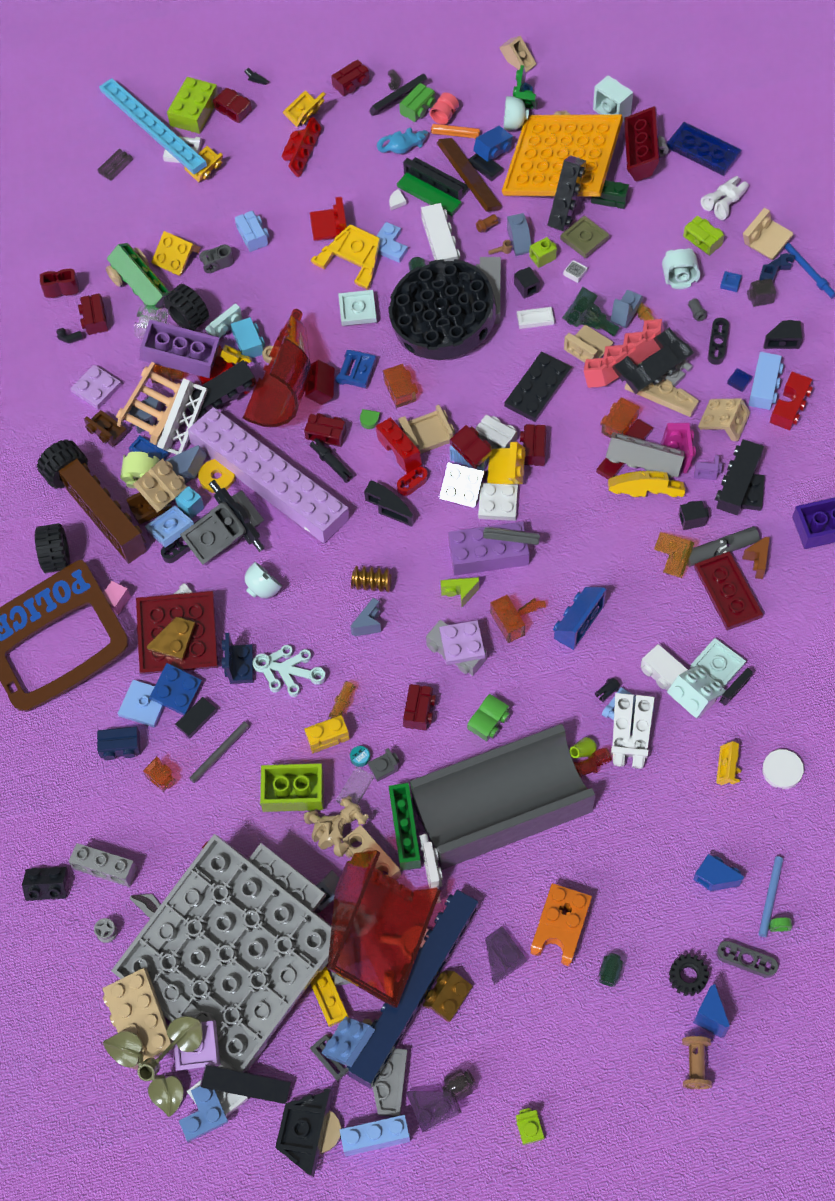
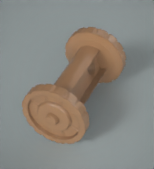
(697, 1063)

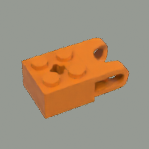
(561, 928)

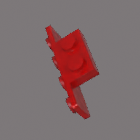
(301, 145)

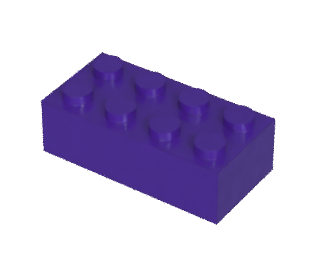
(815, 523)

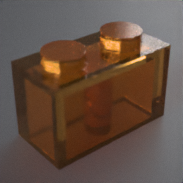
(399, 385)
(620, 418)
(507, 618)

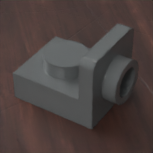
(384, 765)

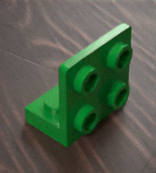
(527, 96)

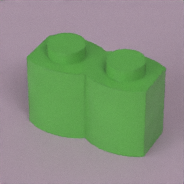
(488, 718)

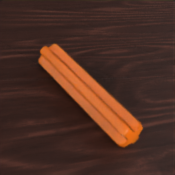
(455, 131)

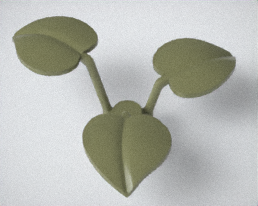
(163, 1092)

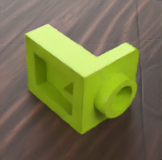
(529, 1126)

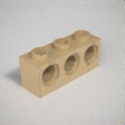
(368, 844)

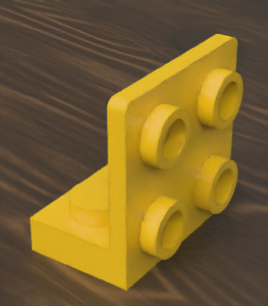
(173, 253)

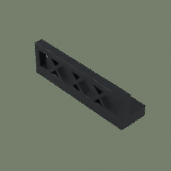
(435, 178)

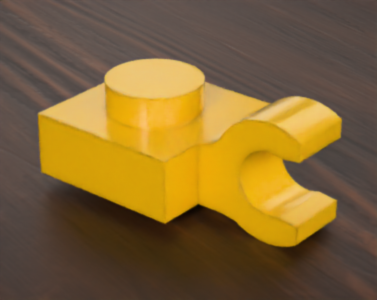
(233, 356)

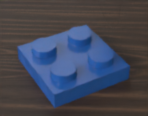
(175, 689)

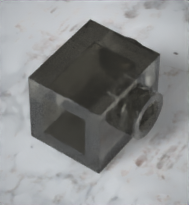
(761, 292)

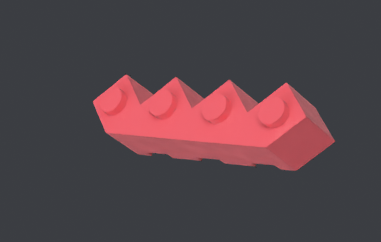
(636, 346)

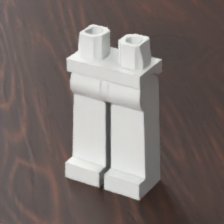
(636, 744)

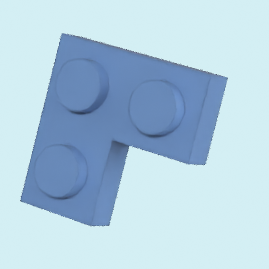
(207, 1118)

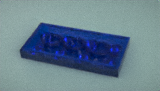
(704, 148)

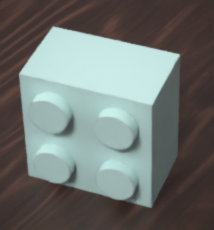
(612, 98)

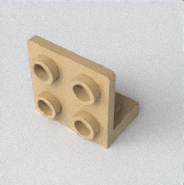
(766, 235)
(586, 344)
(727, 415)

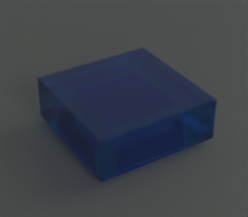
(739, 380)

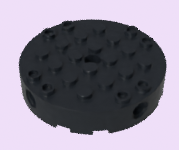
(442, 309)

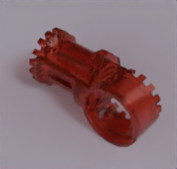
(590, 765)

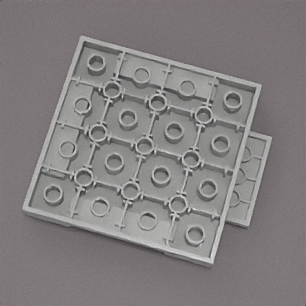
(233, 946)

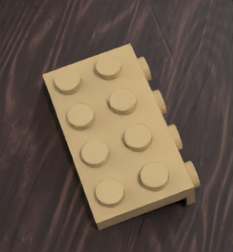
(137, 1010)

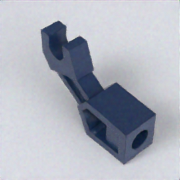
(770, 270)

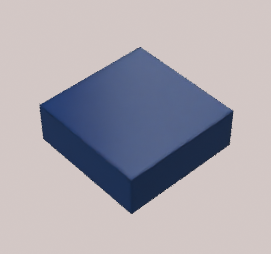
(730, 281)

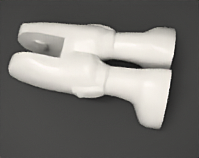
(731, 195)

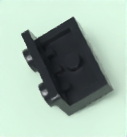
(45, 883)

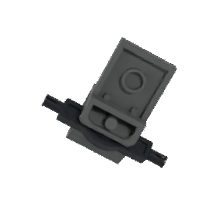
(224, 525)

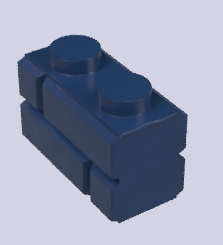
(118, 743)

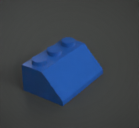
(579, 616)

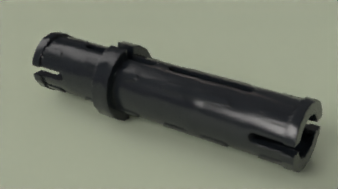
(326, 455)

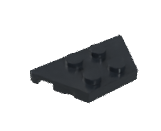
(303, 1130)

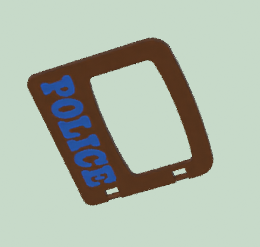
(40, 607)

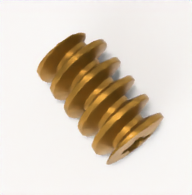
(371, 579)

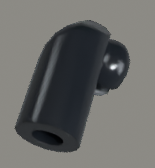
(68, 338)

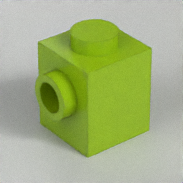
(543, 252)

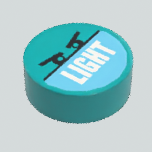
(360, 756)

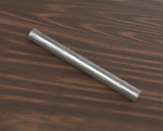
(219, 752)

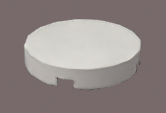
(782, 769)

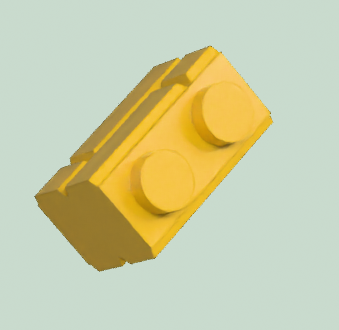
(327, 734)

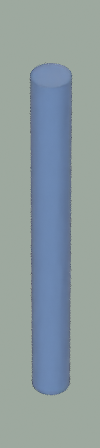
(770, 896)

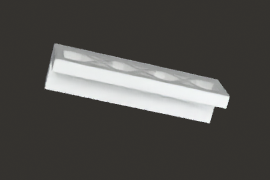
(177, 413)

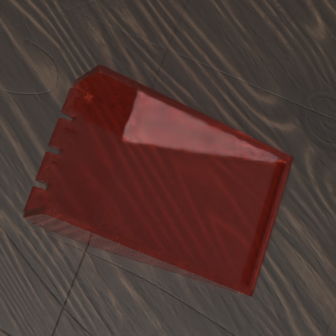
(377, 928)

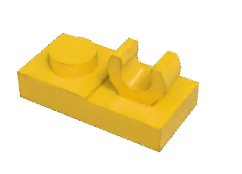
(727, 764)

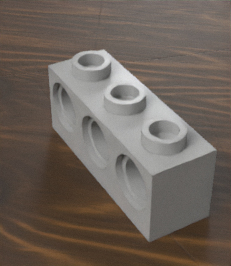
(103, 865)

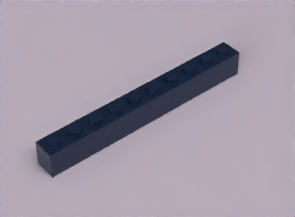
(425, 970)

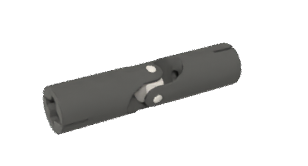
(714, 548)

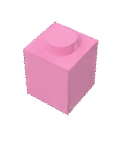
(117, 596)

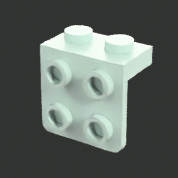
(695, 690)

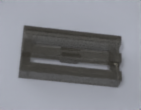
(112, 163)

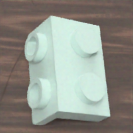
(222, 324)

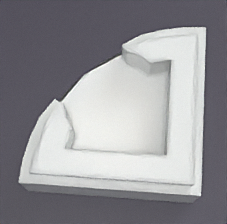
(396, 200)

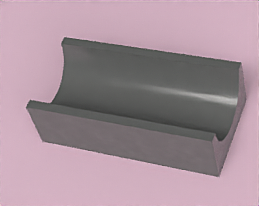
(501, 797)

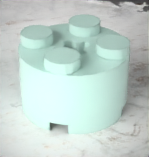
(680, 268)

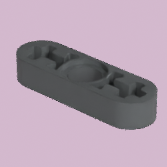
(760, 970)

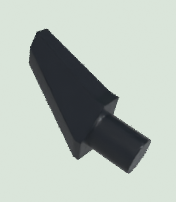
(255, 77)

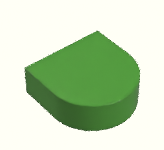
(369, 419)
(780, 925)

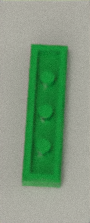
(428, 193)

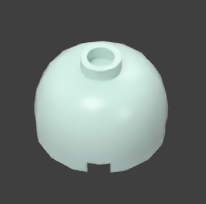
(514, 113)
(260, 582)

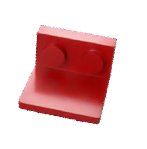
(328, 223)

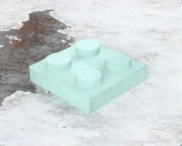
(357, 307)
(719, 662)

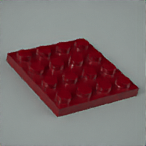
(158, 611)

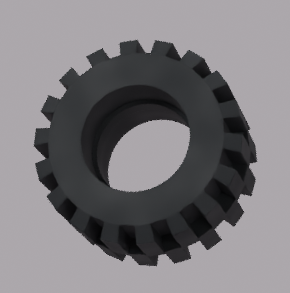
(186, 307)
(56, 458)
(52, 547)

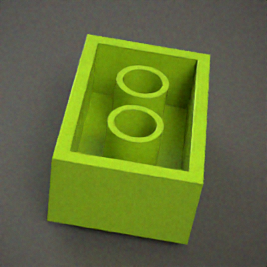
(192, 105)
(292, 787)

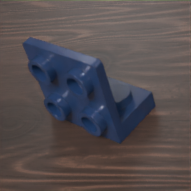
(237, 661)

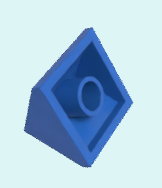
(712, 1014)

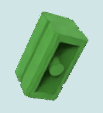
(417, 102)

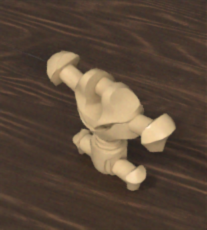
(329, 828)

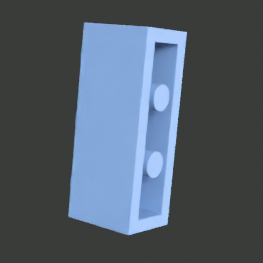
(766, 381)
(374, 1135)

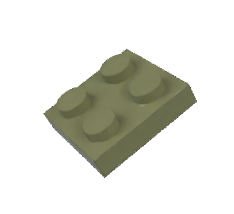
(584, 236)

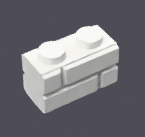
(496, 433)

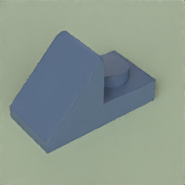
(624, 309)
(366, 622)

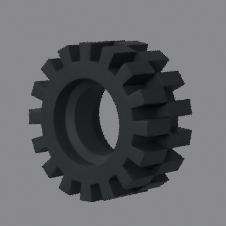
(679, 983)

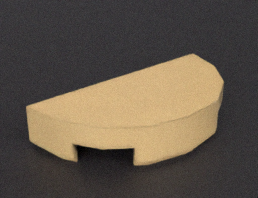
(331, 1133)

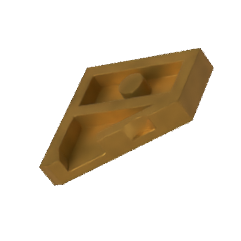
(173, 638)

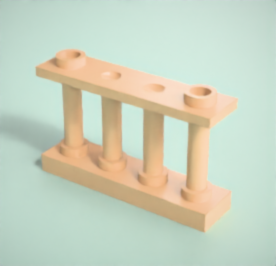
(155, 430)

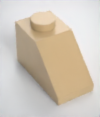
(517, 53)

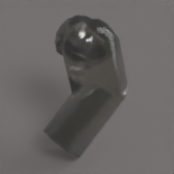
(396, 80)

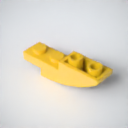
(639, 482)

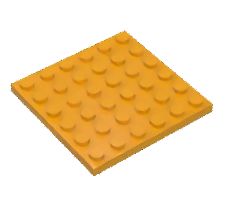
(553, 138)

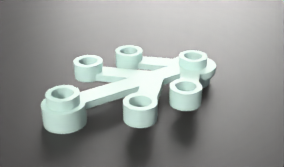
(286, 668)

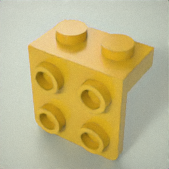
(303, 107)
(507, 465)

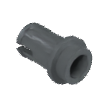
(698, 313)

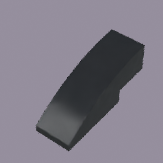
(388, 503)

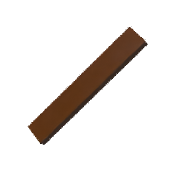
(469, 174)

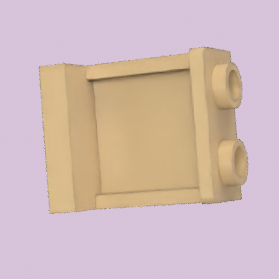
(428, 430)

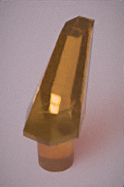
(531, 606)

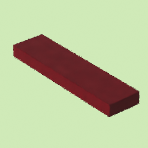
(637, 430)

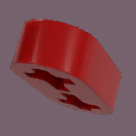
(411, 480)

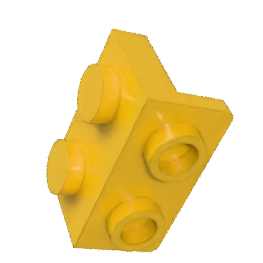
(212, 160)

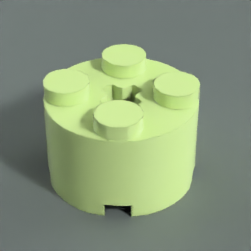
(135, 466)

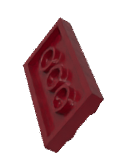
(728, 591)

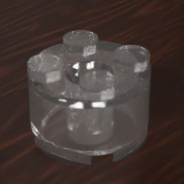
(149, 312)

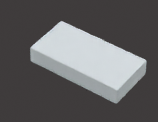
(535, 317)

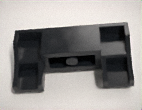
(651, 370)

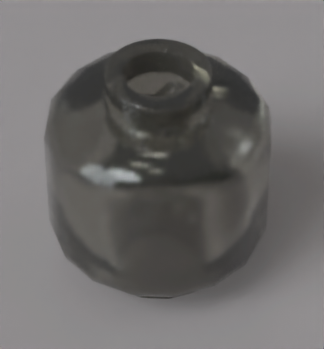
(460, 1083)

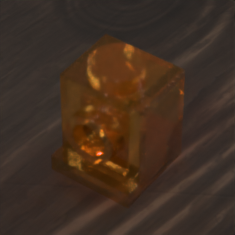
(159, 774)

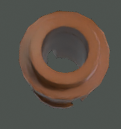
(483, 225)

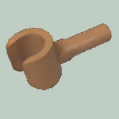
(505, 248)

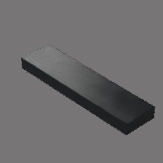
(396, 95)
(245, 1084)

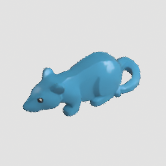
(402, 143)

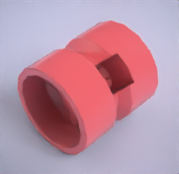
(444, 108)

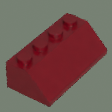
(642, 143)

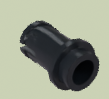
(608, 688)

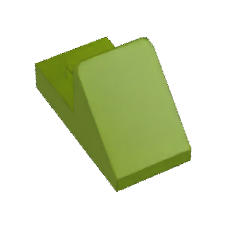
(465, 587)

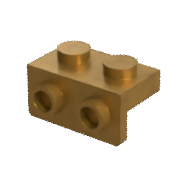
(447, 994)

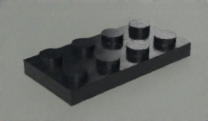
(538, 386)

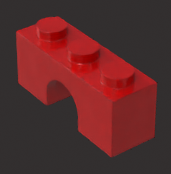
(786, 413)
(394, 438)

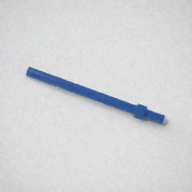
(821, 282)

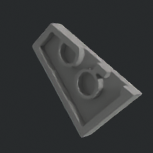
(390, 1084)

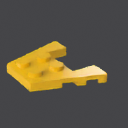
(355, 247)

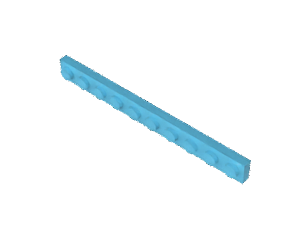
(153, 126)

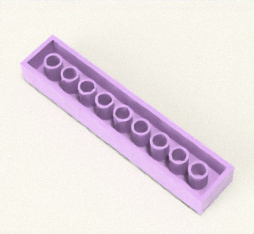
(269, 475)

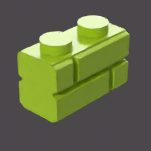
(703, 235)

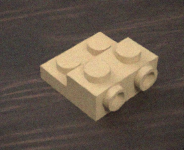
(160, 485)

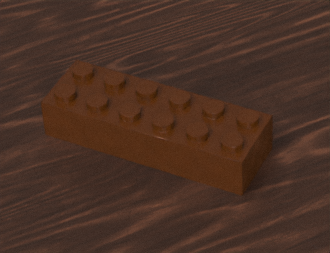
(103, 510)

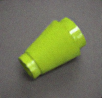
(583, 748)

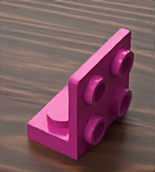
(680, 437)

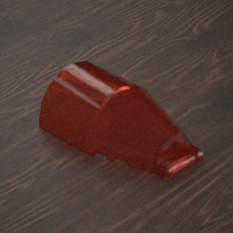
(286, 377)

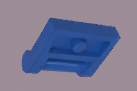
(361, 371)

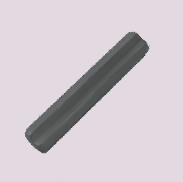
(511, 535)

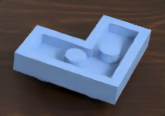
(388, 245)

